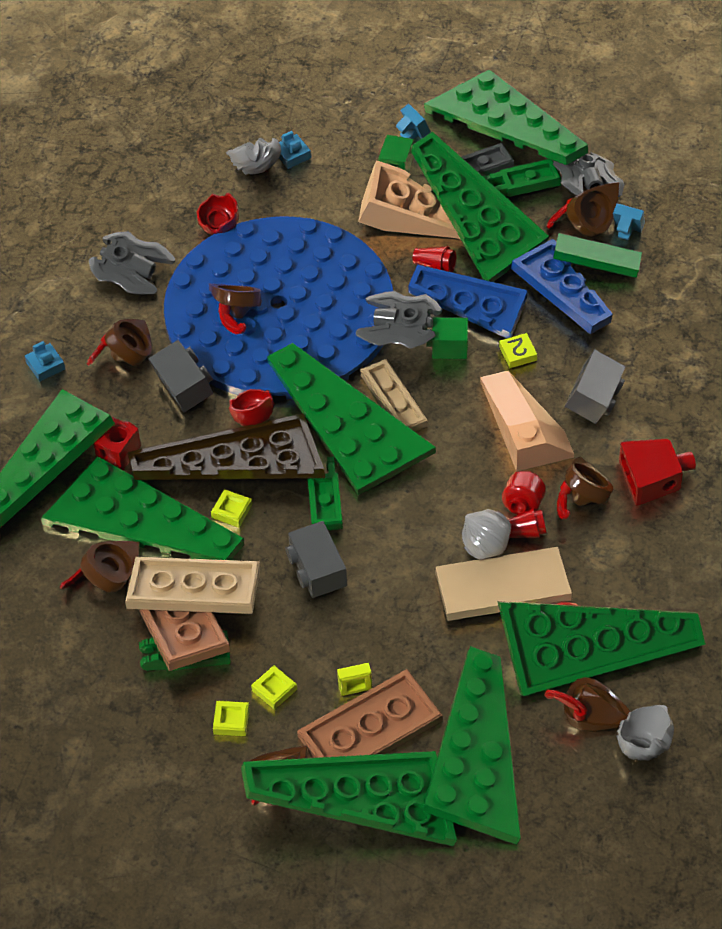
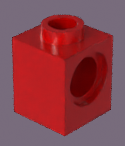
(117, 442)

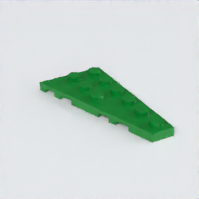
(502, 112)
(481, 215)
(354, 429)
(50, 447)
(126, 509)
(571, 642)
(474, 763)
(358, 789)

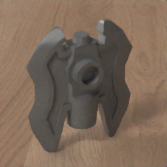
(589, 172)
(129, 262)
(400, 319)

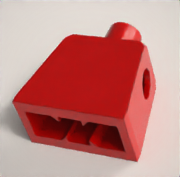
(653, 468)

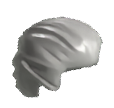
(257, 157)
(485, 533)
(646, 732)

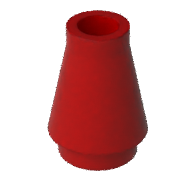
(435, 257)
(528, 524)

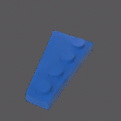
(562, 286)
(481, 301)

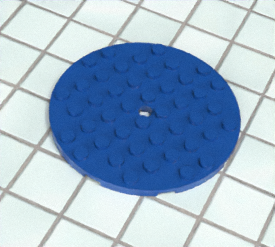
(299, 260)

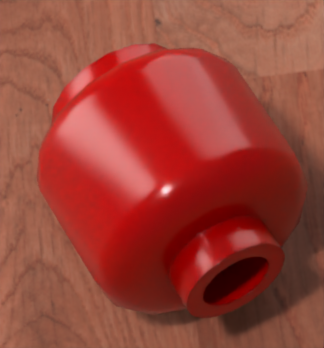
(523, 492)

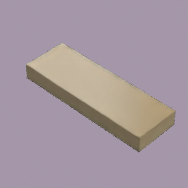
(393, 394)

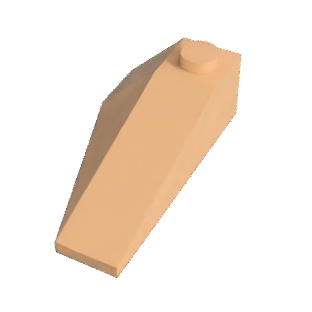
(402, 205)
(525, 425)

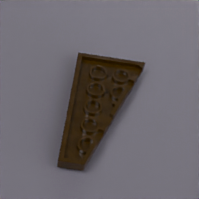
(249, 452)

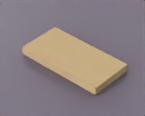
(525, 577)
(193, 585)

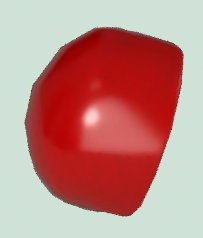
(218, 214)
(252, 407)

